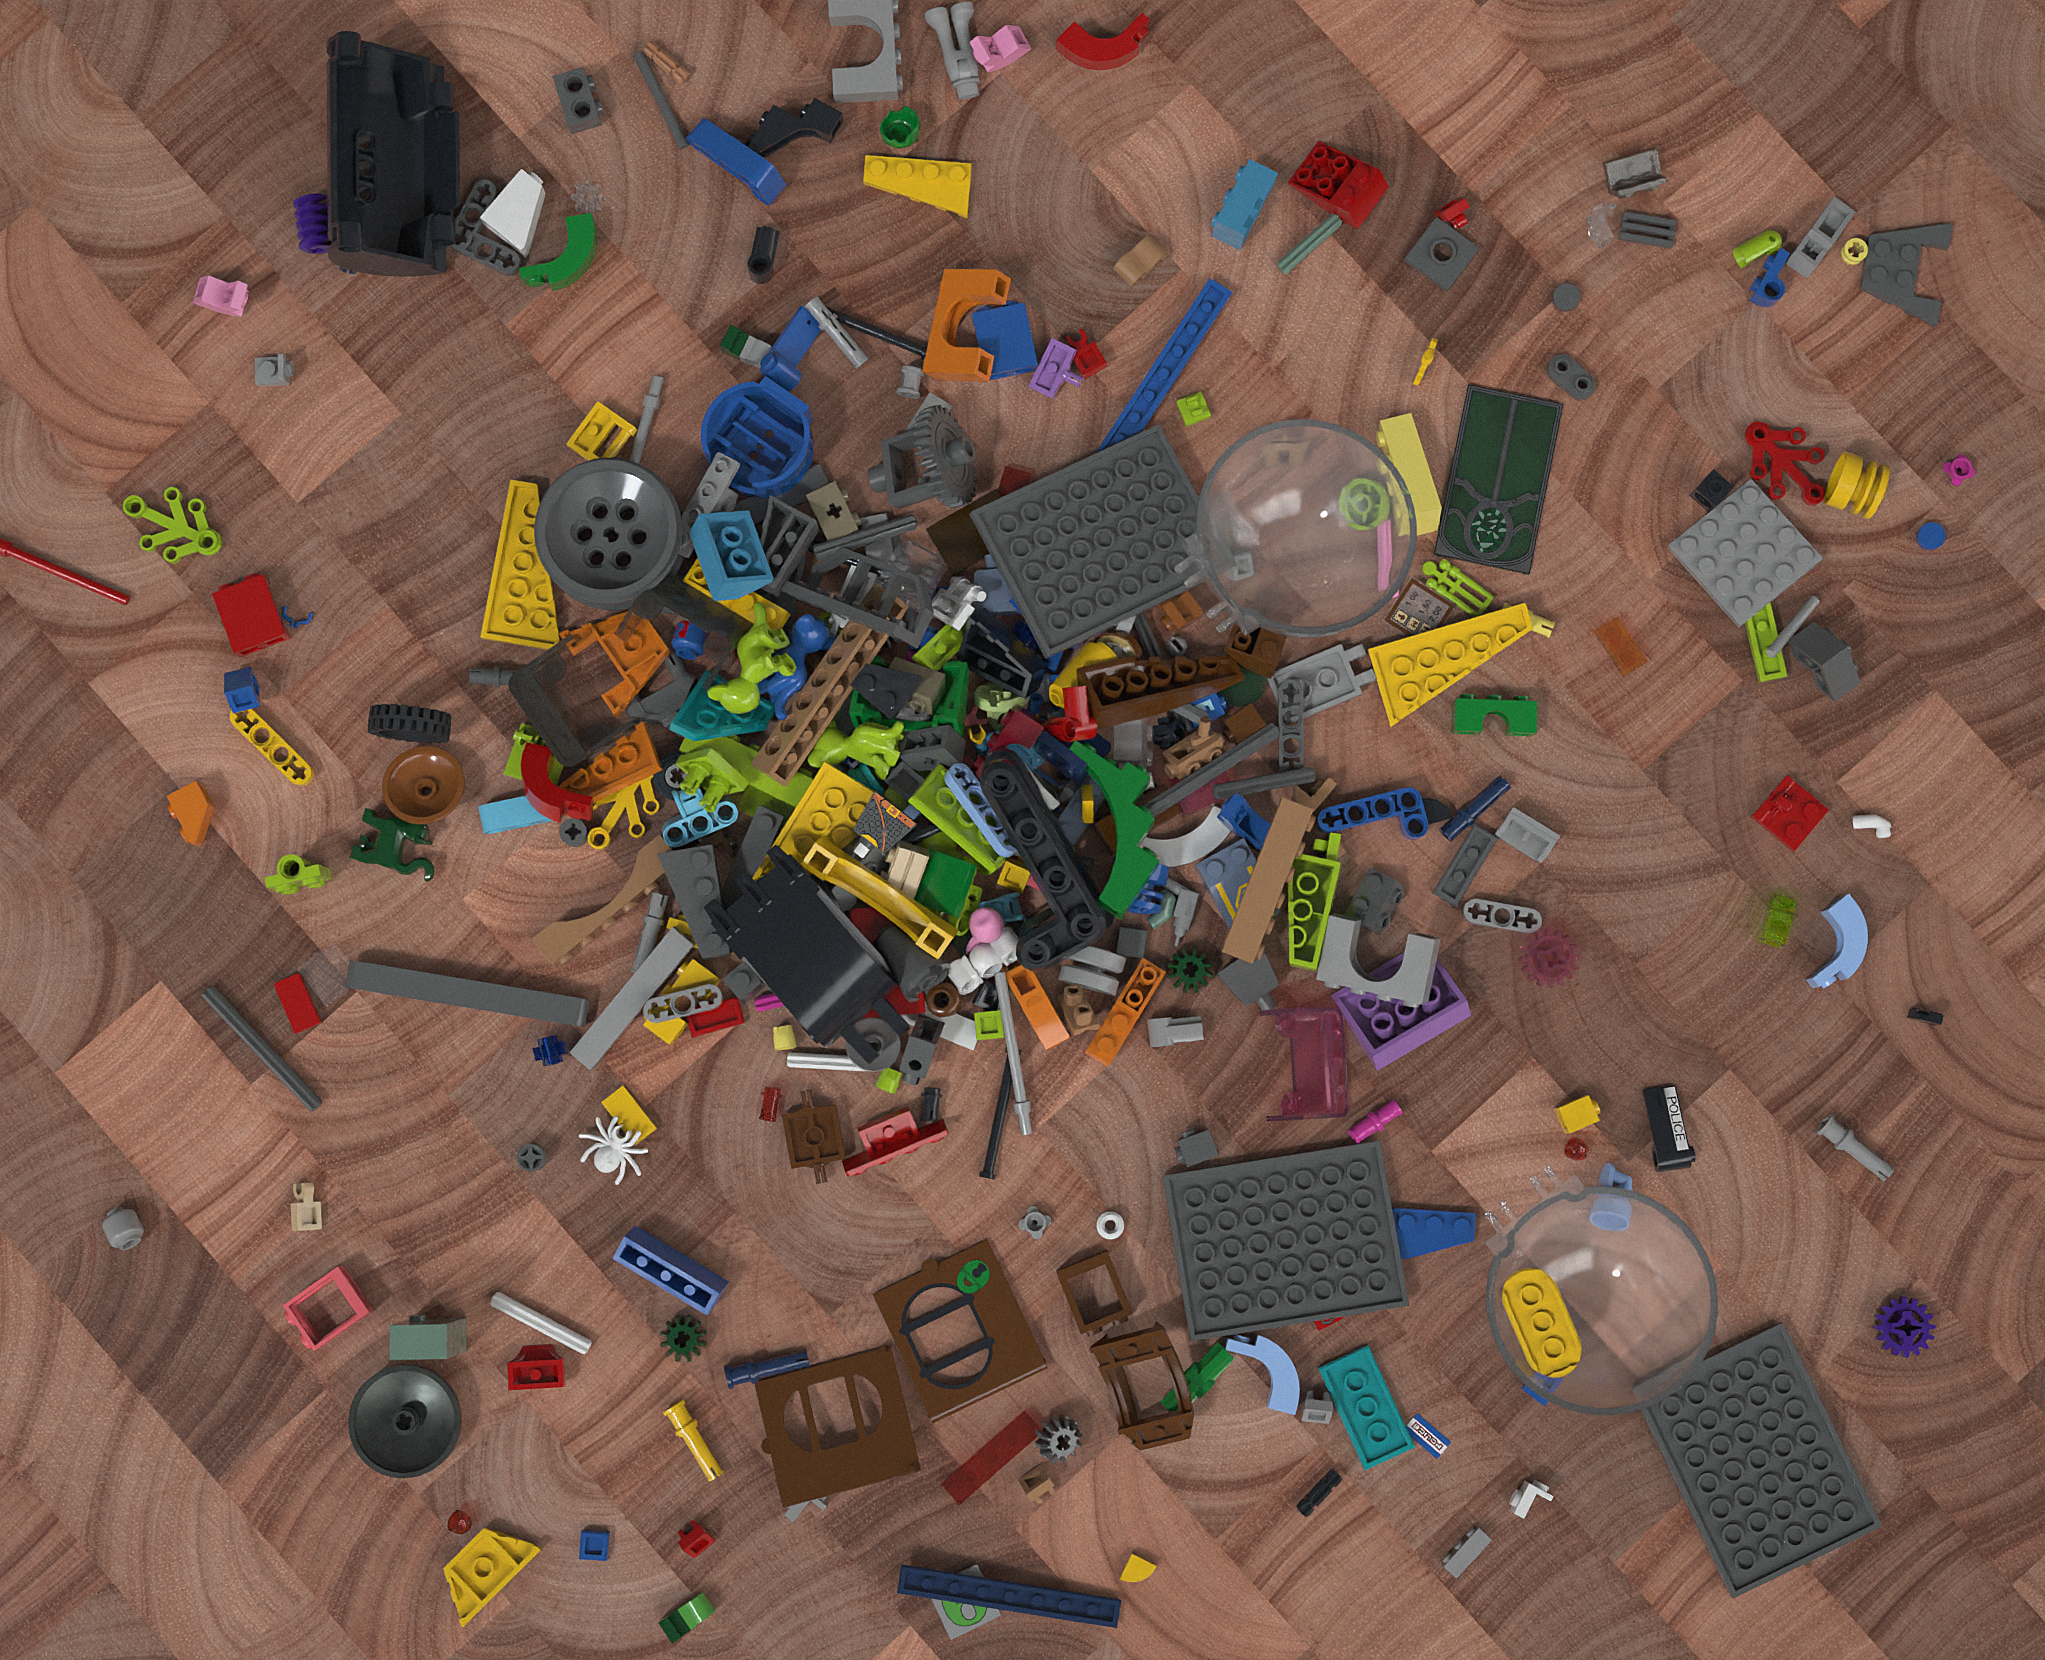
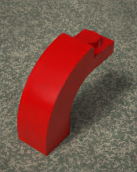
(1099, 53)
(543, 794)

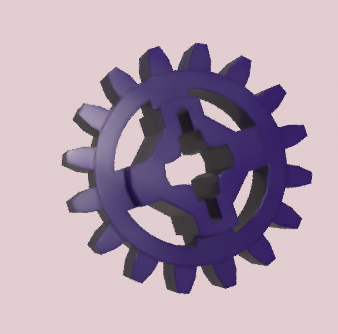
(1902, 1316)

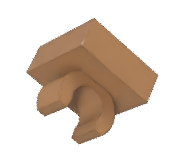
(1036, 1483)

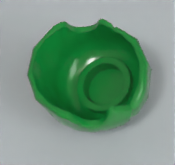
(900, 128)

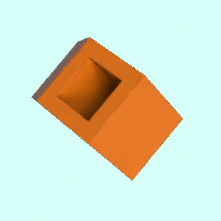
(193, 810)

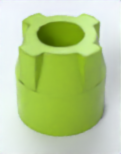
(888, 1080)

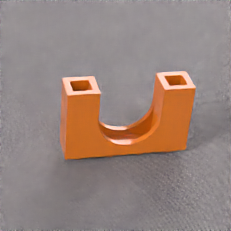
(958, 293)

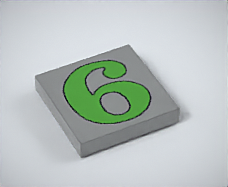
(963, 1618)

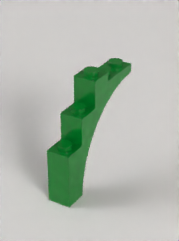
(1132, 824)

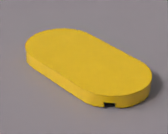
(1541, 1322)

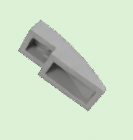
(1820, 237)

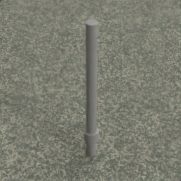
(650, 404)
(1022, 1105)

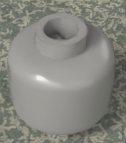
(122, 1228)

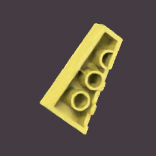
(1403, 448)

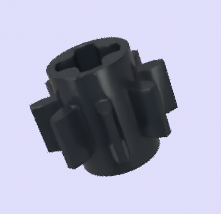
(1167, 732)

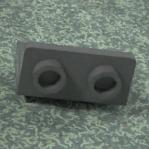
(1376, 900)

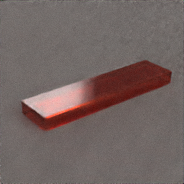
(991, 1457)

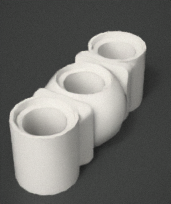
(983, 962)

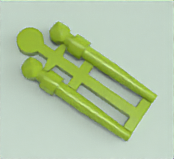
(1429, 569)

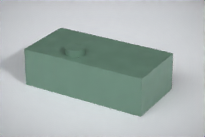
(428, 1338)

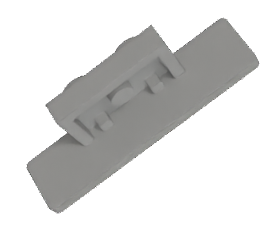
(710, 497)

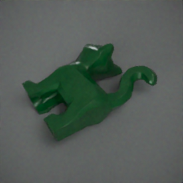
(390, 842)

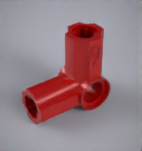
(1077, 722)

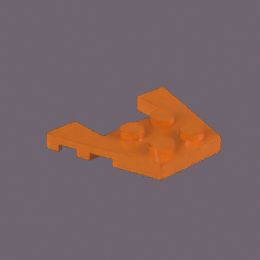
(634, 660)

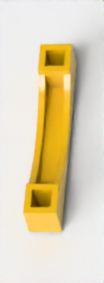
(918, 922)

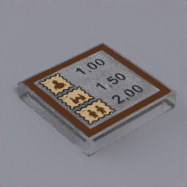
(1418, 610)

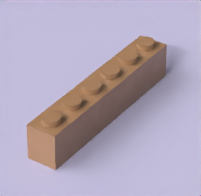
(1267, 880)

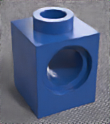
(241, 689)

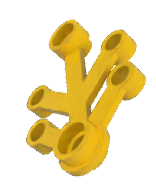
(624, 799)

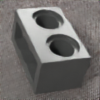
(575, 101)

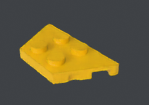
(485, 1569)

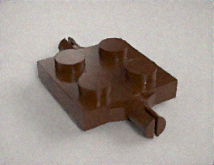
(813, 1136)

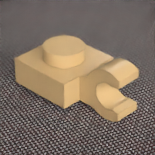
(305, 1213)

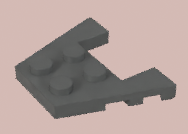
(1892, 268)

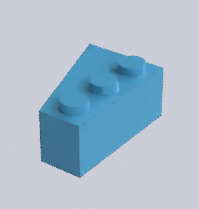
(1243, 204)

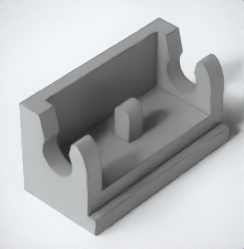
(1526, 835)

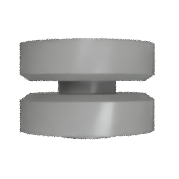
(1090, 973)

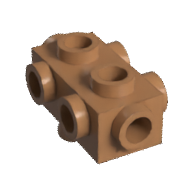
(1193, 751)

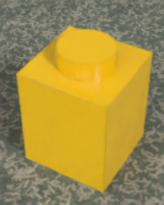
(1577, 1113)

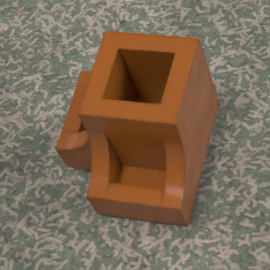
(1179, 612)

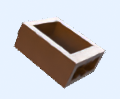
(1081, 1267)

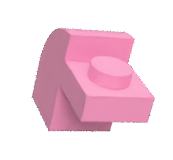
(1001, 48)
(221, 296)

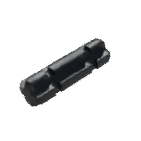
(1319, 1493)

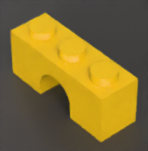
(690, 976)

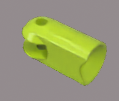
(1757, 247)

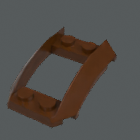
(1134, 1348)

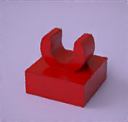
(1453, 212)
(695, 1541)

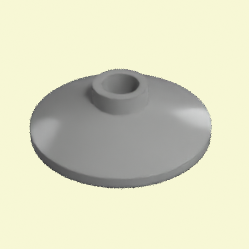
(883, 1037)

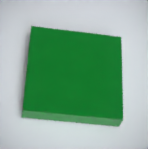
(945, 883)

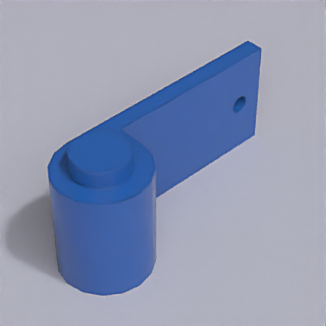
(789, 349)

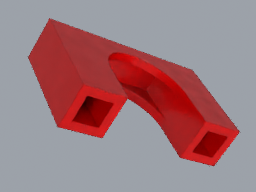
(870, 923)

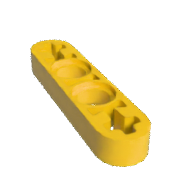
(271, 745)

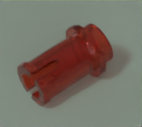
(770, 1103)

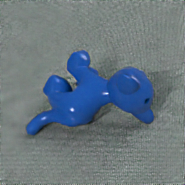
(806, 636)

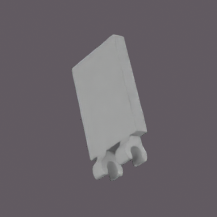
(1324, 679)

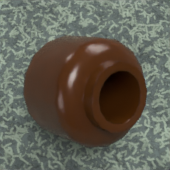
(935, 1000)

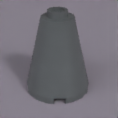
(910, 964)

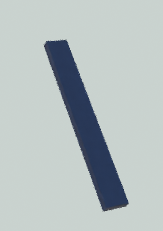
(1008, 1596)

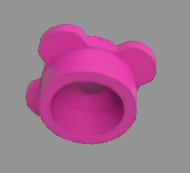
(1964, 464)

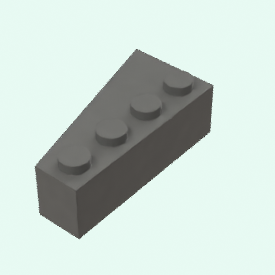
(695, 883)

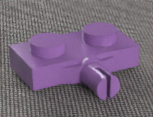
(1054, 369)

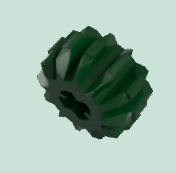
(1182, 965)
(675, 1332)

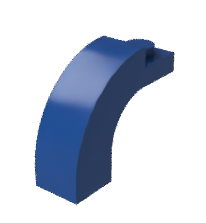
(1244, 821)

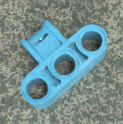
(690, 809)

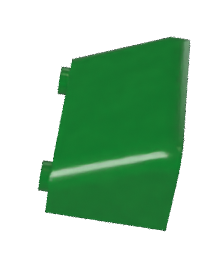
(949, 711)

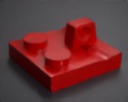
(1789, 813)

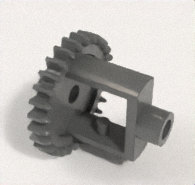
(945, 455)

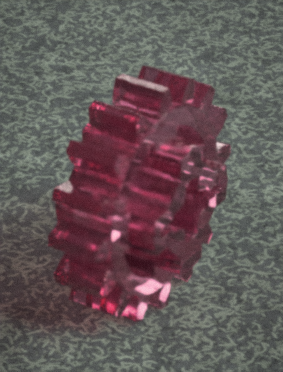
(1553, 948)

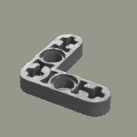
(475, 240)

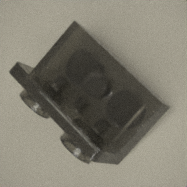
(1633, 173)

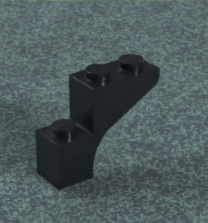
(781, 128)

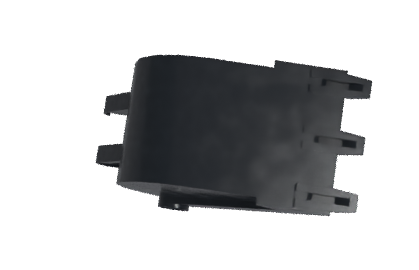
(808, 954)

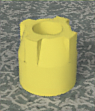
(784, 1038)

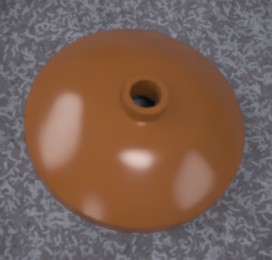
(413, 774)

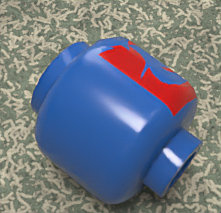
(689, 640)

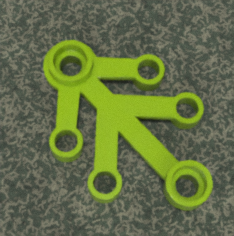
(177, 527)

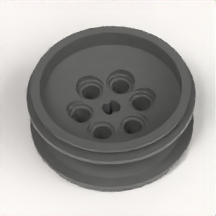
(571, 508)

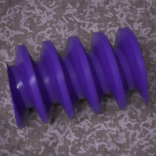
(311, 223)

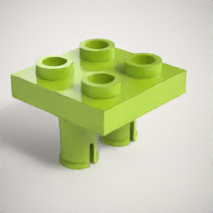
(713, 774)

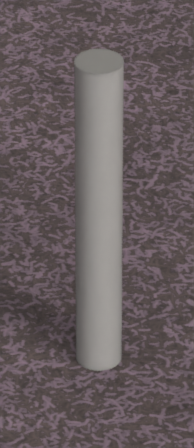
(1792, 626)

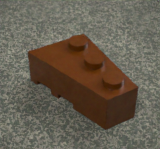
(1106, 827)

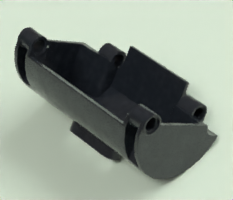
(389, 159)

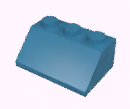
(730, 554)

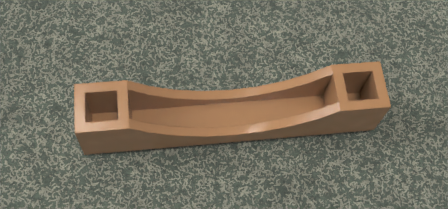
(564, 937)

